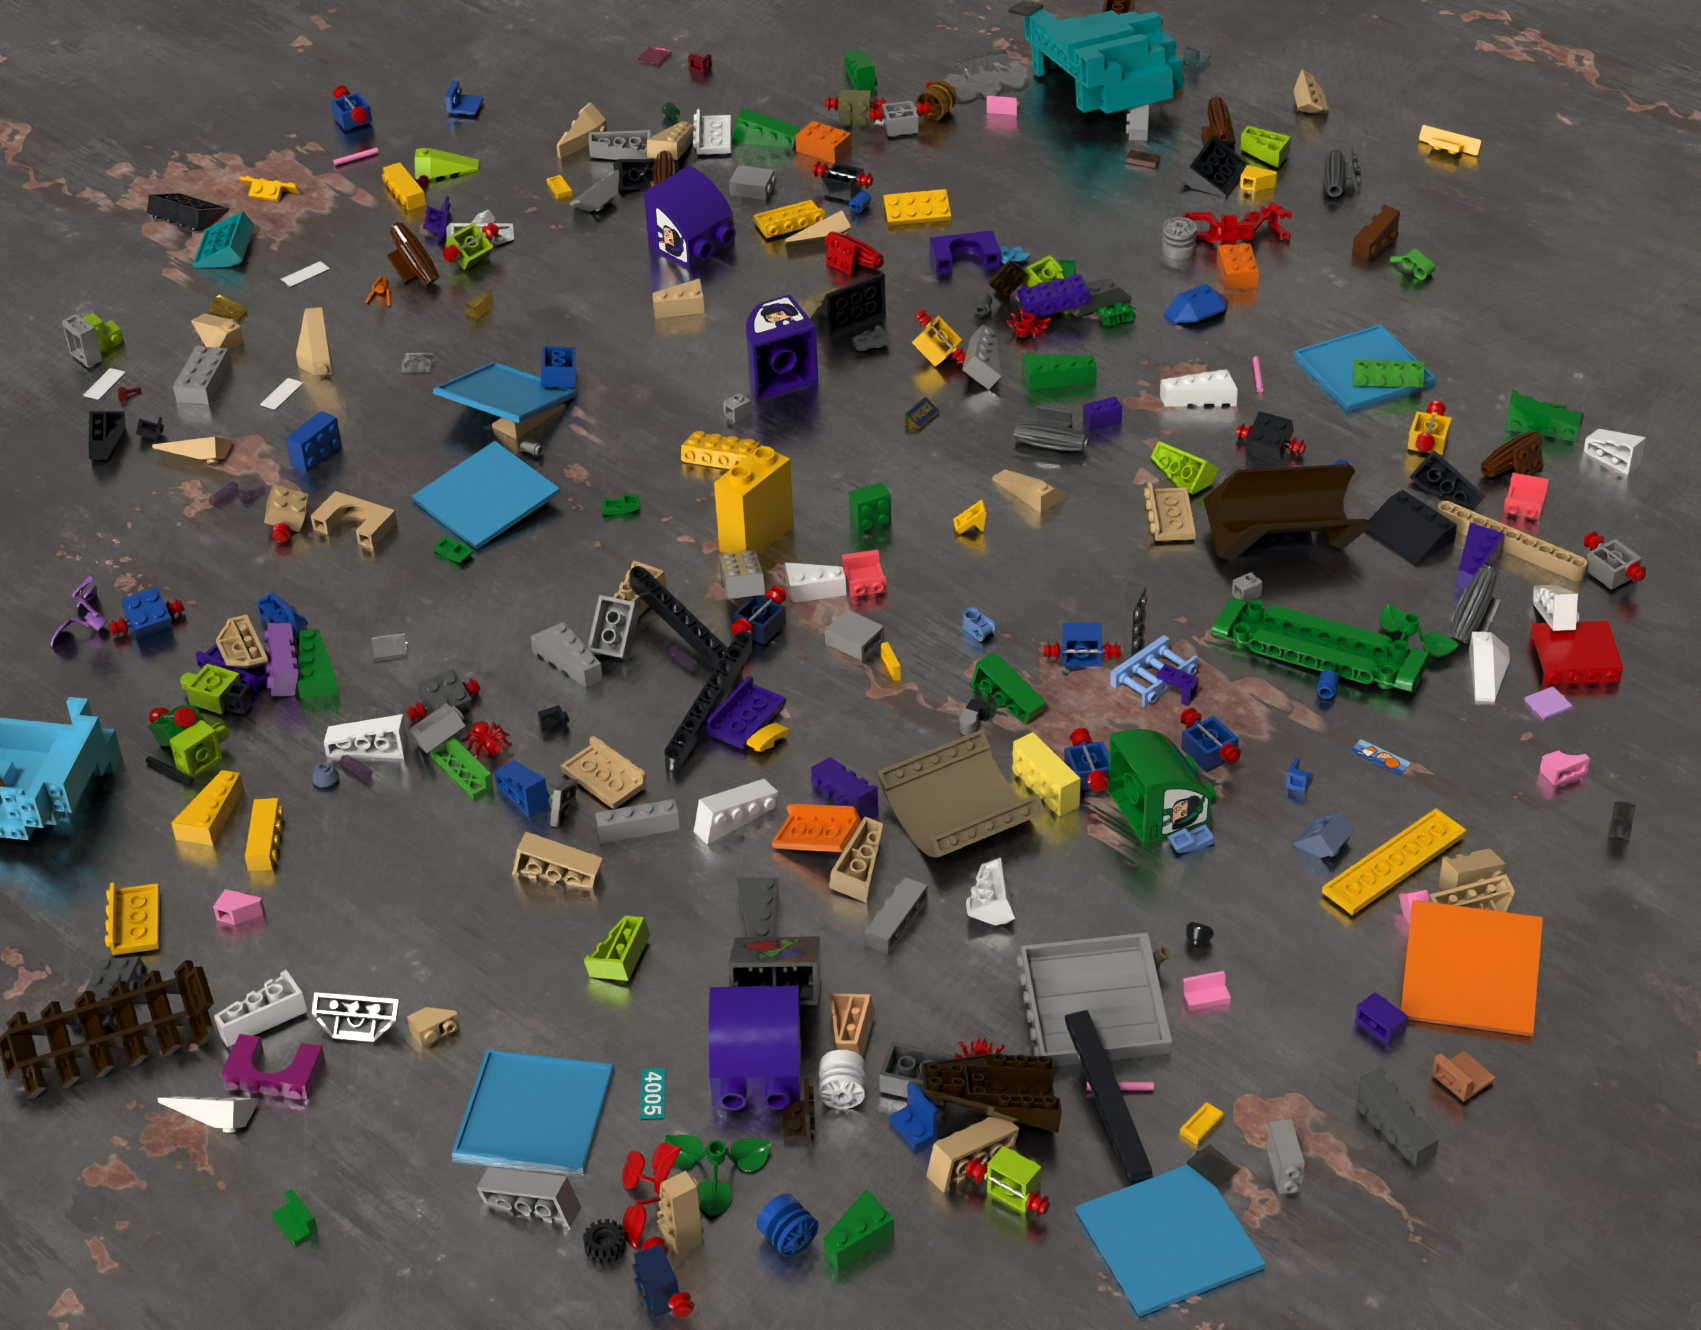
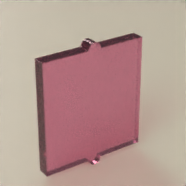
(654, 55)

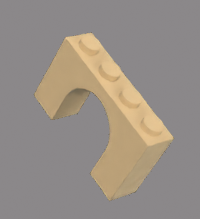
(340, 506)

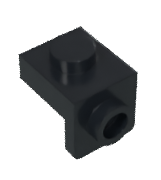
(150, 429)

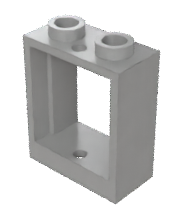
(82, 340)
(437, 727)
(1285, 1156)

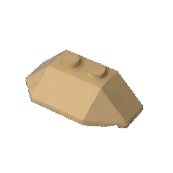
(1309, 95)
(240, 644)
(1487, 894)

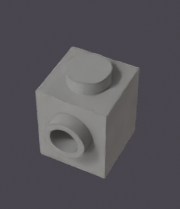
(737, 407)
(1247, 587)

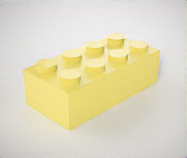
(1046, 774)

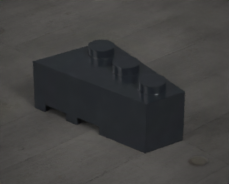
(104, 432)

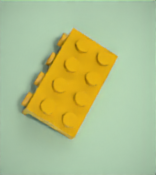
(917, 207)
(789, 218)
(716, 450)
(132, 918)

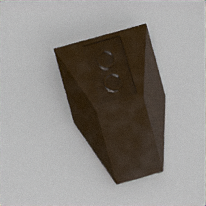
(998, 1086)

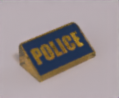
(921, 413)

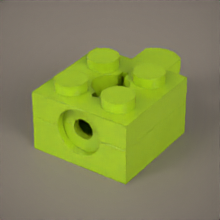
(208, 686)
(198, 747)

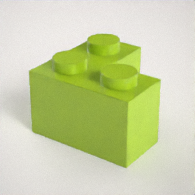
(107, 333)

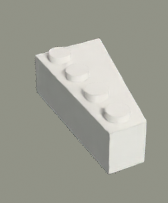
(1199, 389)
(1556, 606)
(368, 738)
(261, 1010)

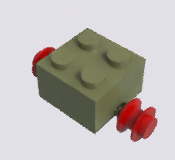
(854, 107)

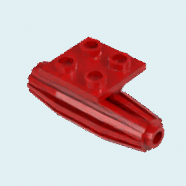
(846, 250)

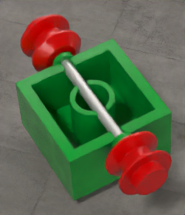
(169, 724)

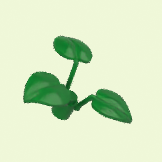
(1395, 619)
(749, 1153)

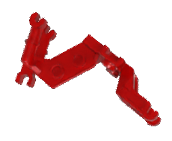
(1230, 230)

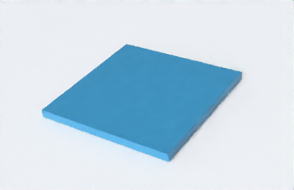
(1333, 365)
(504, 392)
(485, 494)
(533, 1111)
(1169, 1239)

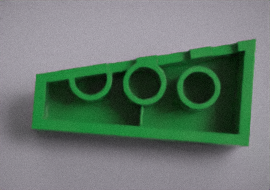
(860, 70)
(1053, 371)
(1531, 415)
(1007, 688)

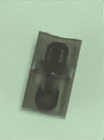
(1622, 820)

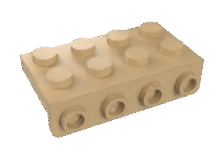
(1169, 513)
(605, 773)

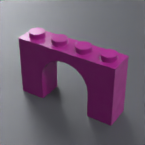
(292, 1082)

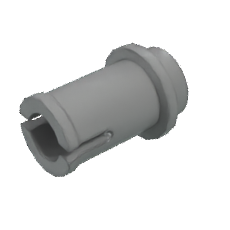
(535, 449)

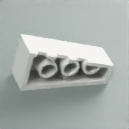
(732, 809)

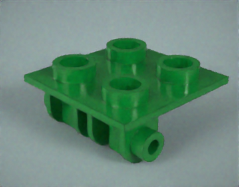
(1117, 314)

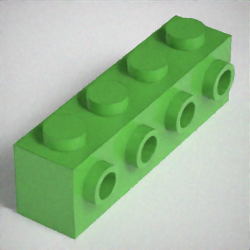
(1388, 373)

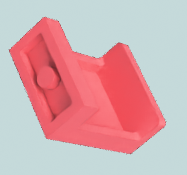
(1526, 496)
(864, 573)

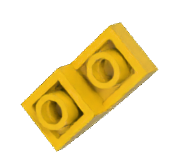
(767, 736)

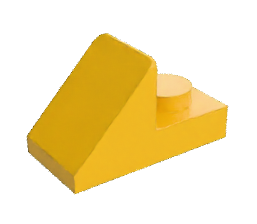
(972, 516)

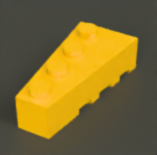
(209, 810)

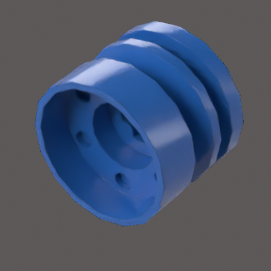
(787, 1225)

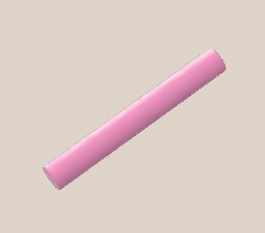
(355, 156)
(1257, 372)
(1132, 1086)

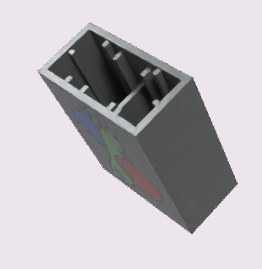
(778, 963)

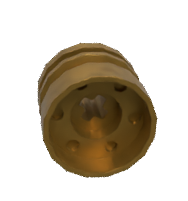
(941, 99)

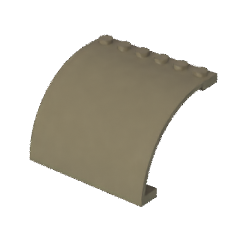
(954, 796)

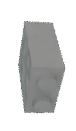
(752, 182)
(854, 634)

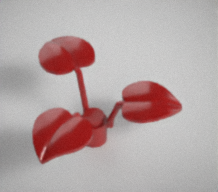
(662, 1163)

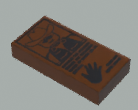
(1143, 158)

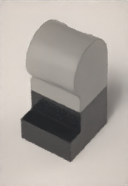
(972, 716)

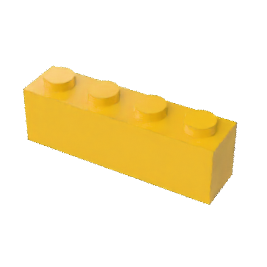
(404, 186)
(263, 834)

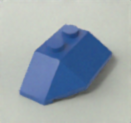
(1196, 305)
(276, 610)

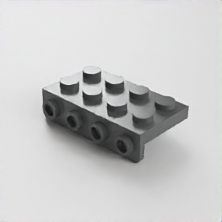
(1134, 619)
(108, 974)

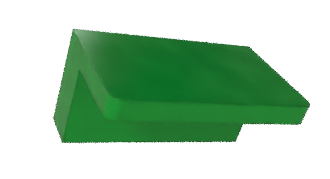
(295, 1219)

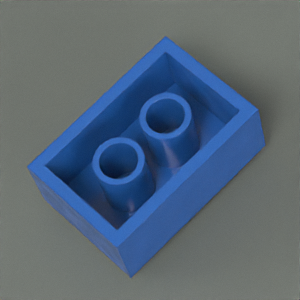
(558, 366)
(313, 441)

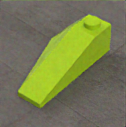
(441, 163)
(1044, 271)
(1184, 468)

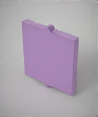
(1548, 702)

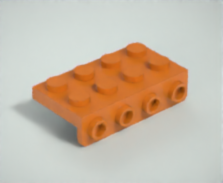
(817, 828)

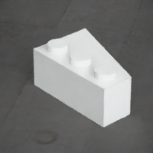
(1616, 449)
(814, 582)

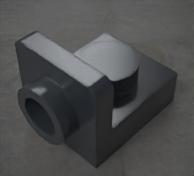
(553, 717)

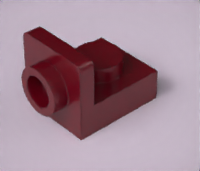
(699, 63)

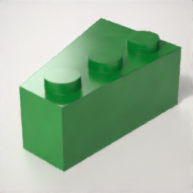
(858, 1231)

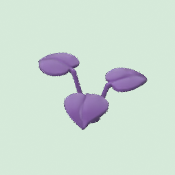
(93, 618)

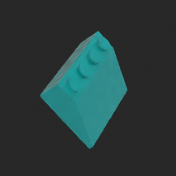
(224, 242)

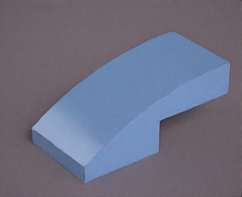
(1189, 841)

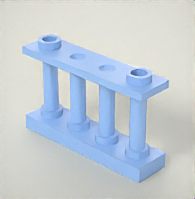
(1150, 657)

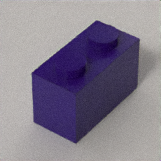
(1102, 413)
(1381, 1017)

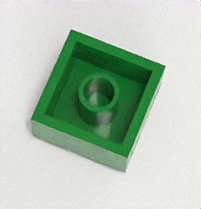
(870, 507)

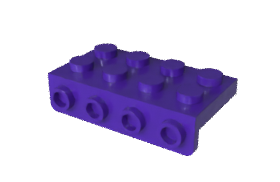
(1054, 296)
(254, 677)
(744, 713)

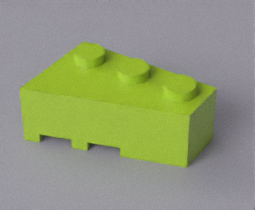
(1265, 145)
(620, 951)

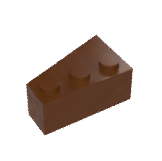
(1378, 234)

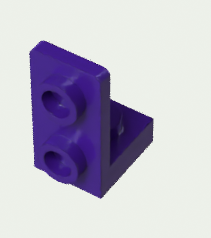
(1180, 679)

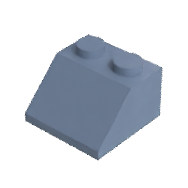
(1325, 835)

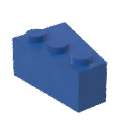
(523, 787)

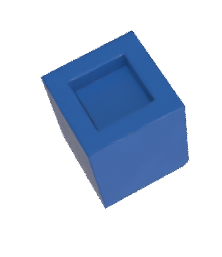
(1298, 778)

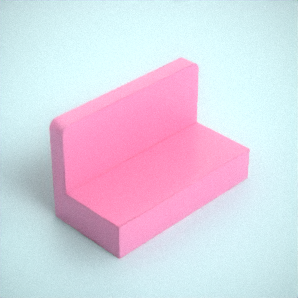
(1002, 105)
(1205, 991)

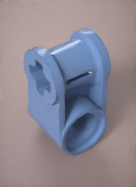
(977, 624)

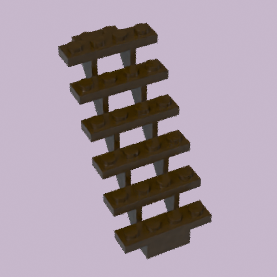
(19, 1050)

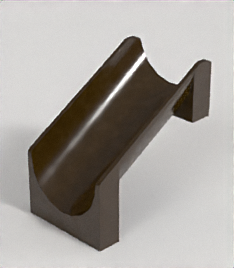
(1281, 502)

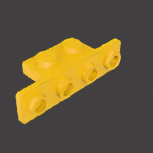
(1451, 141)
(268, 190)

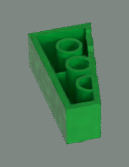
(764, 130)
(314, 667)

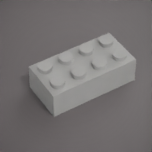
(202, 375)
(741, 574)

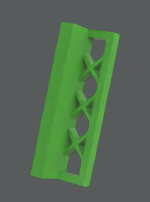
(468, 765)

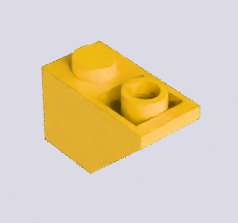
(1257, 178)

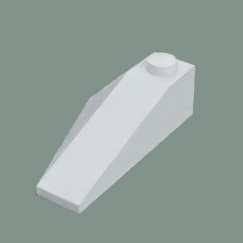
(991, 895)

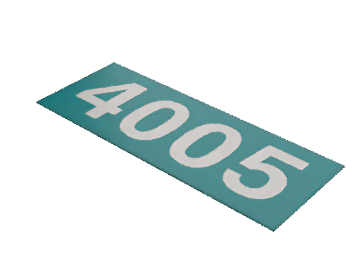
(652, 1093)

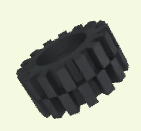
(604, 1230)

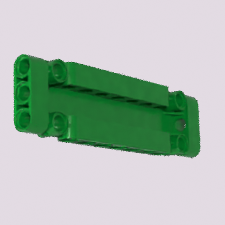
(1321, 644)

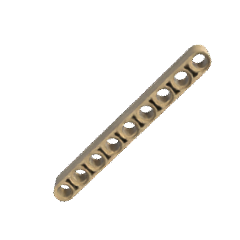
(1519, 543)

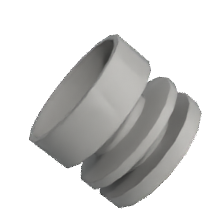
(1179, 238)

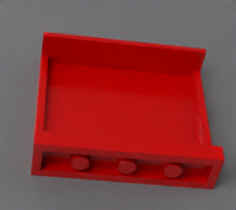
(1578, 654)

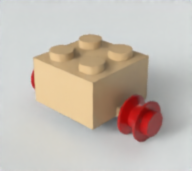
(285, 511)

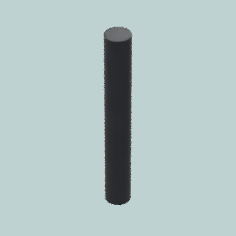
(170, 770)

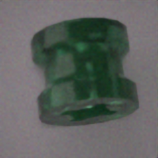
(670, 111)

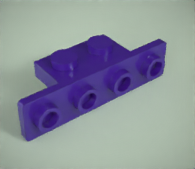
(437, 220)

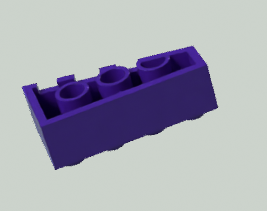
(1480, 549)
(845, 787)

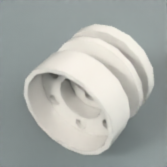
(842, 1079)

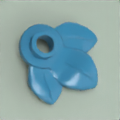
(1014, 254)

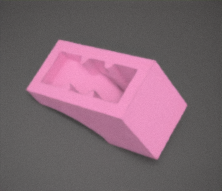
(1562, 767)

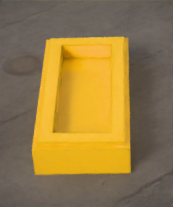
(559, 186)
(890, 661)
(1202, 1123)

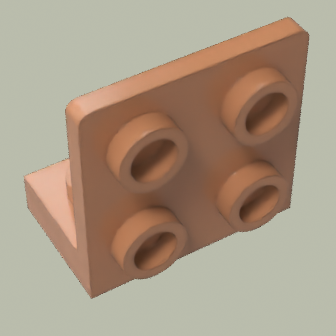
(1461, 1074)

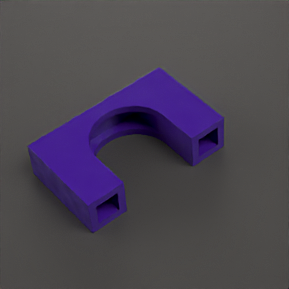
(982, 243)

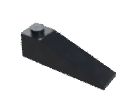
(636, 172)
(1444, 480)

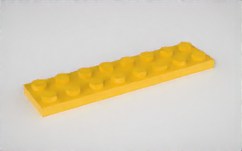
(1394, 861)

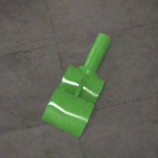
(1415, 259)

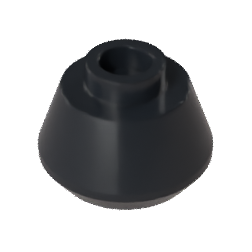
(1198, 934)

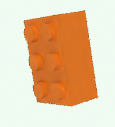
(823, 142)
(1237, 266)

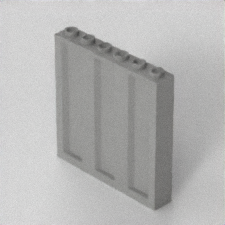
(1107, 977)

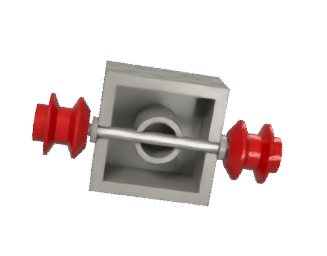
(900, 117)
(1612, 561)

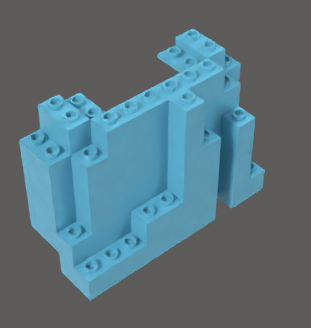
(51, 767)

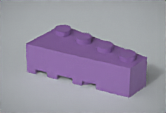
(281, 659)

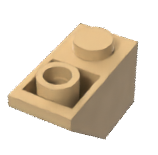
(432, 1024)

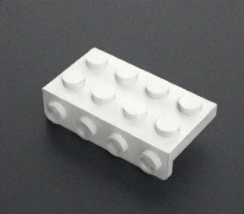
(712, 134)

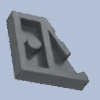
(870, 340)
(562, 798)

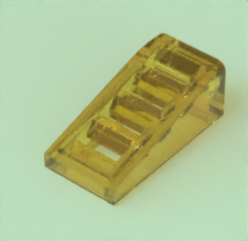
(224, 307)
(476, 308)

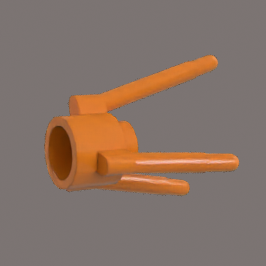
(380, 286)

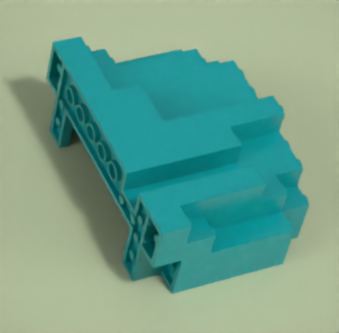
(1112, 57)

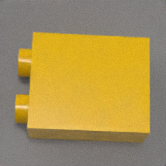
(754, 502)

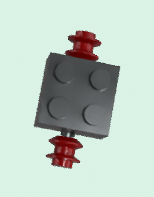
(441, 690)

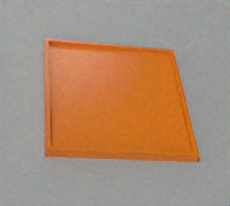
(1472, 968)

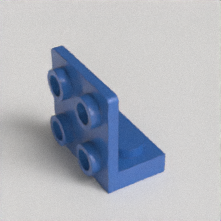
(460, 103)
(916, 1121)

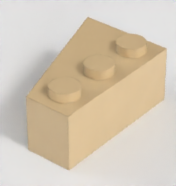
(679, 300)

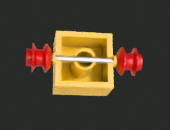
(937, 340)
(1430, 429)

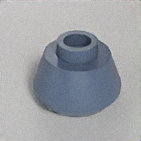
(324, 775)

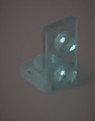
(1195, 58)

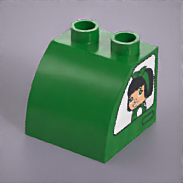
(1156, 785)

